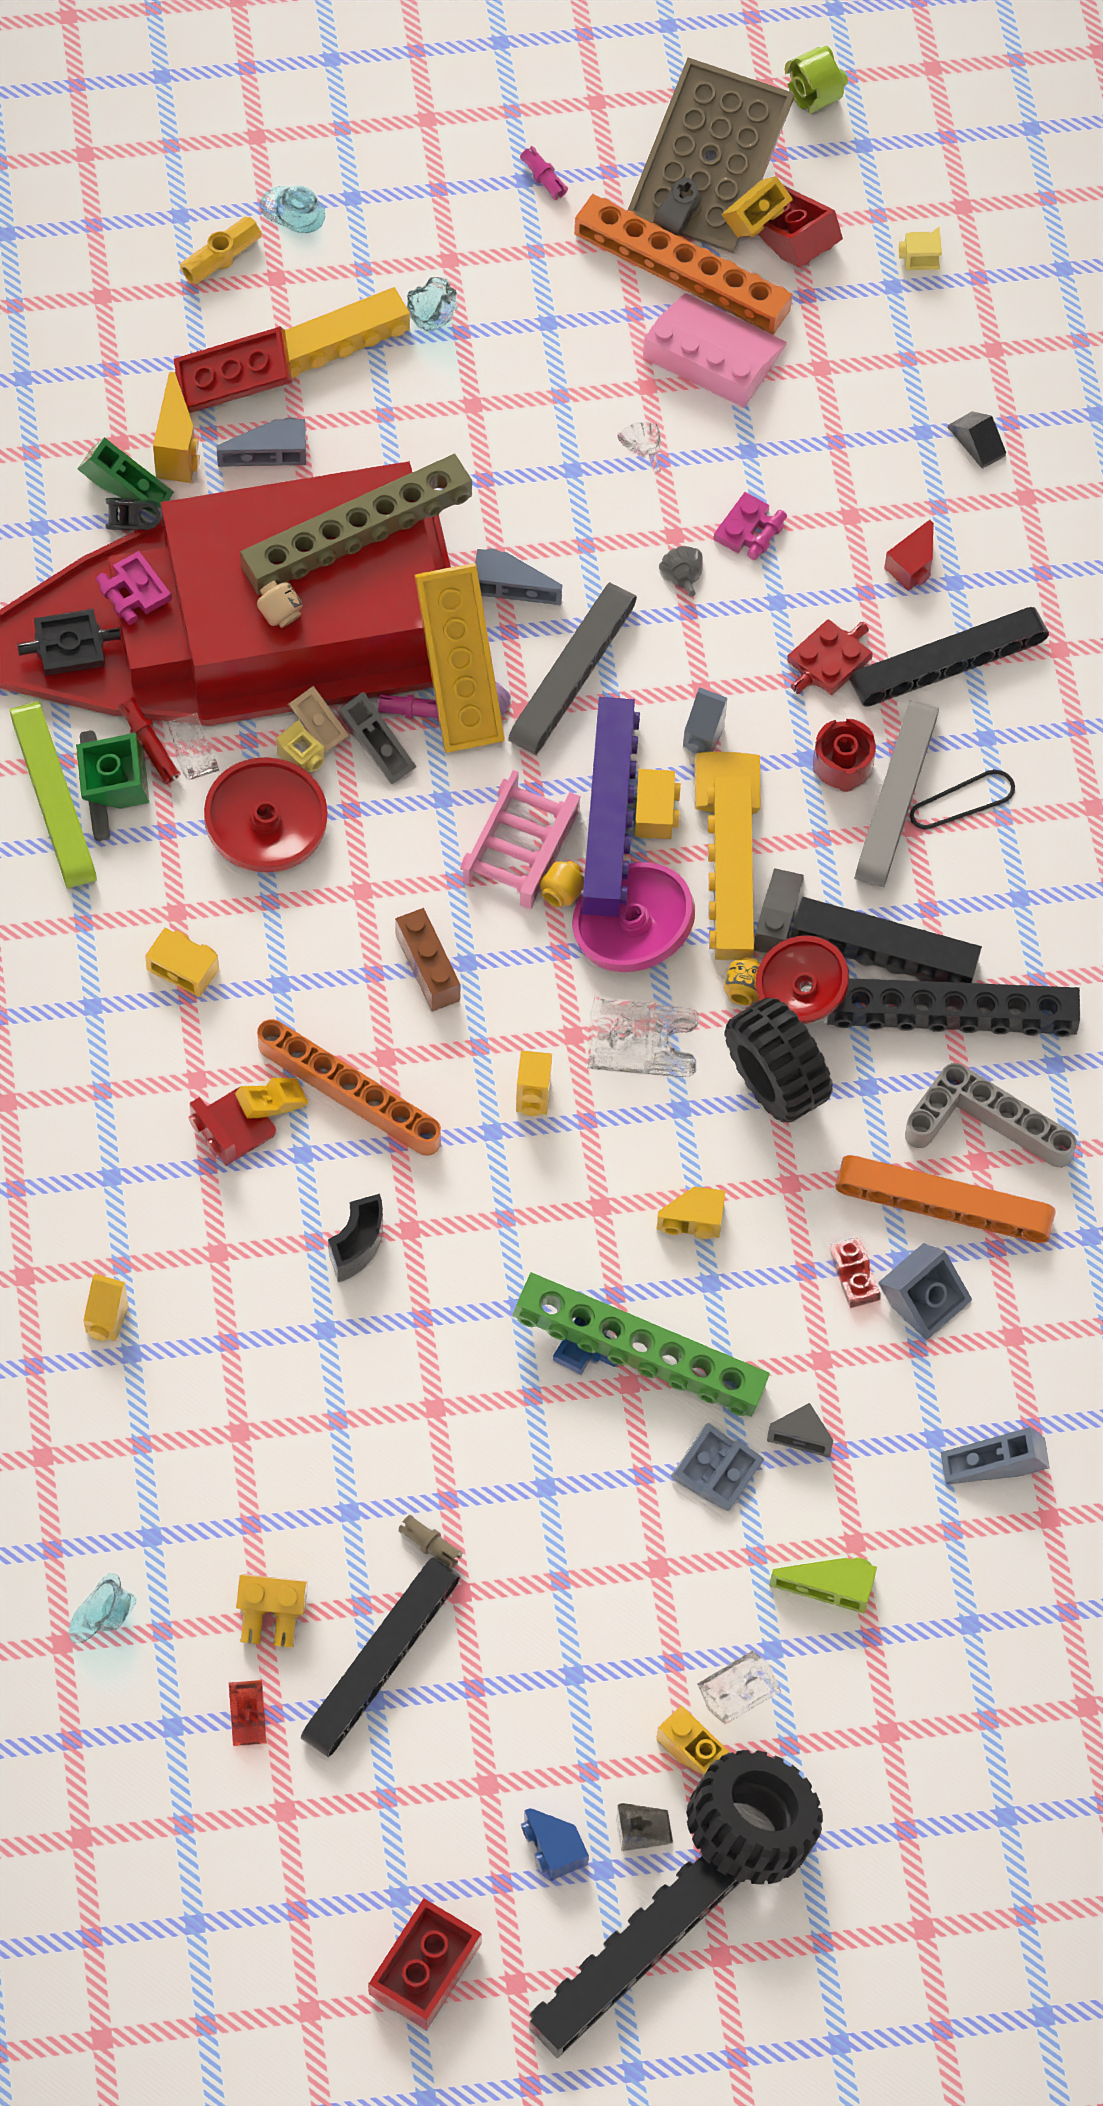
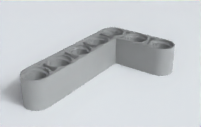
(988, 1113)

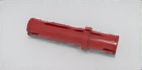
(149, 740)

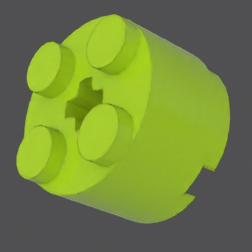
(816, 79)

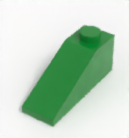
(122, 475)

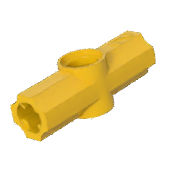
(230, 242)

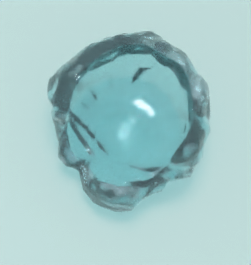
(432, 304)

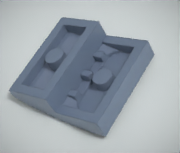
(717, 1467)

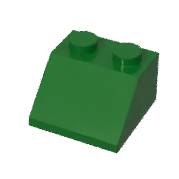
(113, 771)

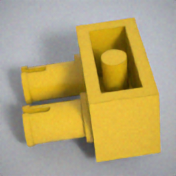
(270, 1594)

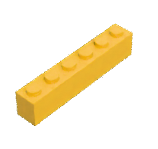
(346, 330)
(732, 867)

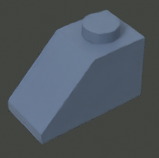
(705, 722)

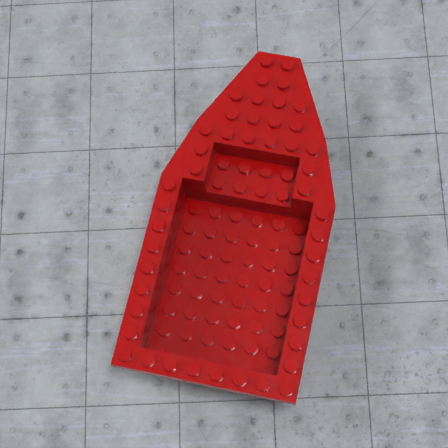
(211, 643)

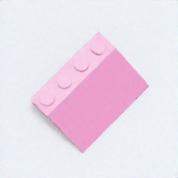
(712, 349)

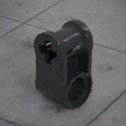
(130, 514)

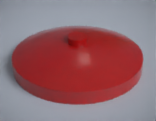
(265, 814)

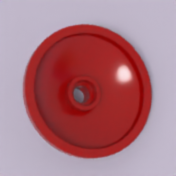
(803, 963)

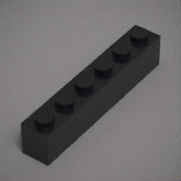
(888, 943)

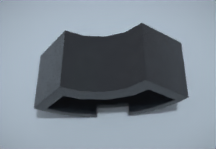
(359, 1239)

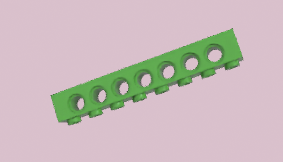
(632, 1329)

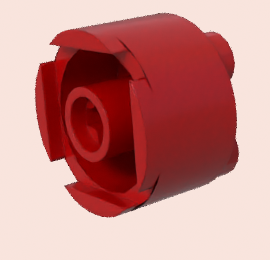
(844, 754)

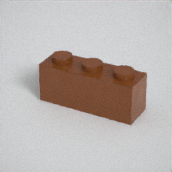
(427, 959)

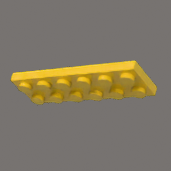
(459, 657)

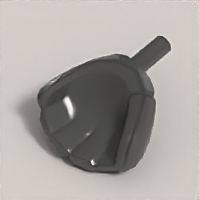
(683, 567)

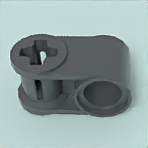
(675, 211)

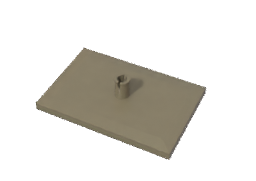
(719, 120)

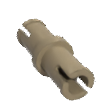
(430, 1541)

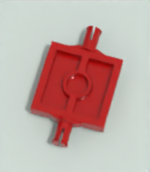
(829, 657)

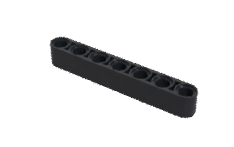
(949, 656)
(380, 1657)

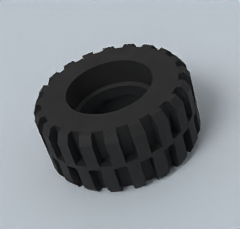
(778, 1059)
(733, 1841)

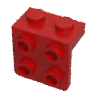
(227, 1128)

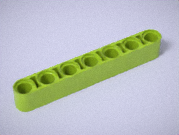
(53, 795)

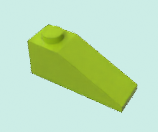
(834, 1581)

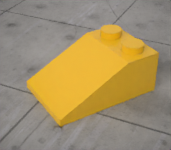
(174, 439)

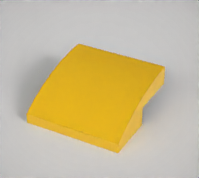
(725, 764)

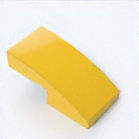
(275, 1098)

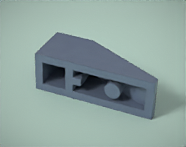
(271, 444)
(510, 578)
(996, 1457)

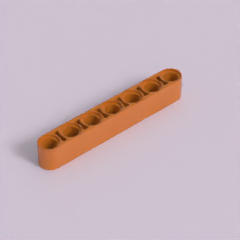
(355, 1099)
(945, 1199)

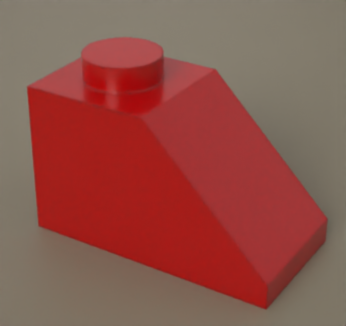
(912, 557)

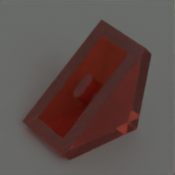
(247, 1712)

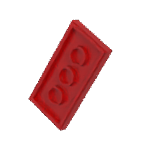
(234, 369)

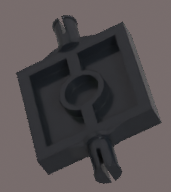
(69, 642)

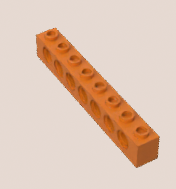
(683, 263)

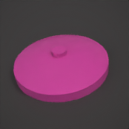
(649, 926)

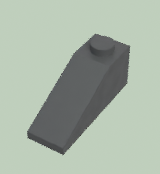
(376, 737)
(778, 909)

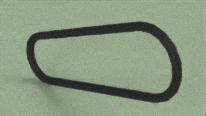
(952, 789)

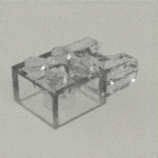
(645, 1039)

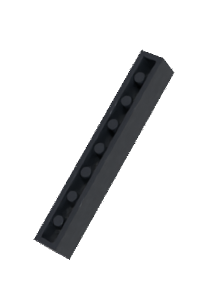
(629, 1955)

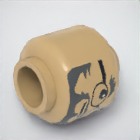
(279, 604)

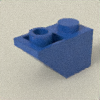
(557, 1843)

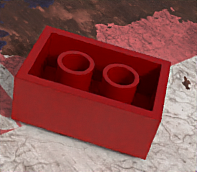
(425, 1964)

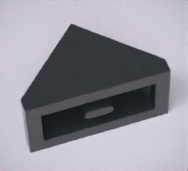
(979, 437)

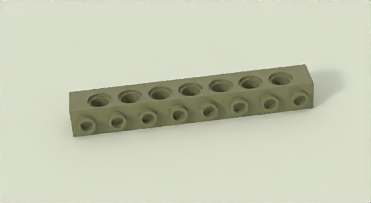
(365, 511)

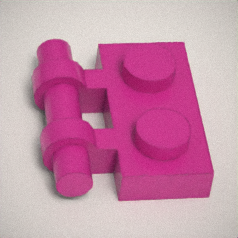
(742, 522)
(140, 581)

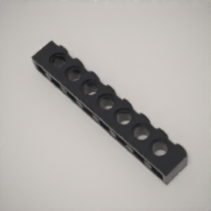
(967, 997)

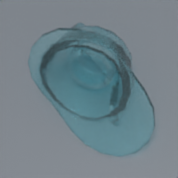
(293, 208)
(102, 1610)

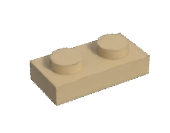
(318, 719)

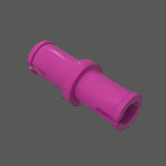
(544, 173)
(408, 706)

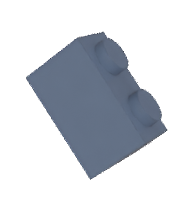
(925, 1290)

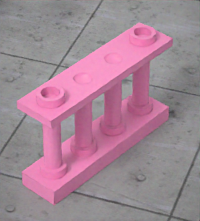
(538, 861)

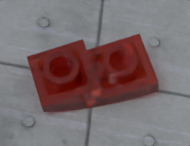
(854, 1272)

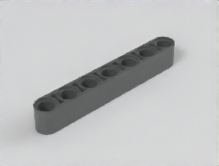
(572, 668)

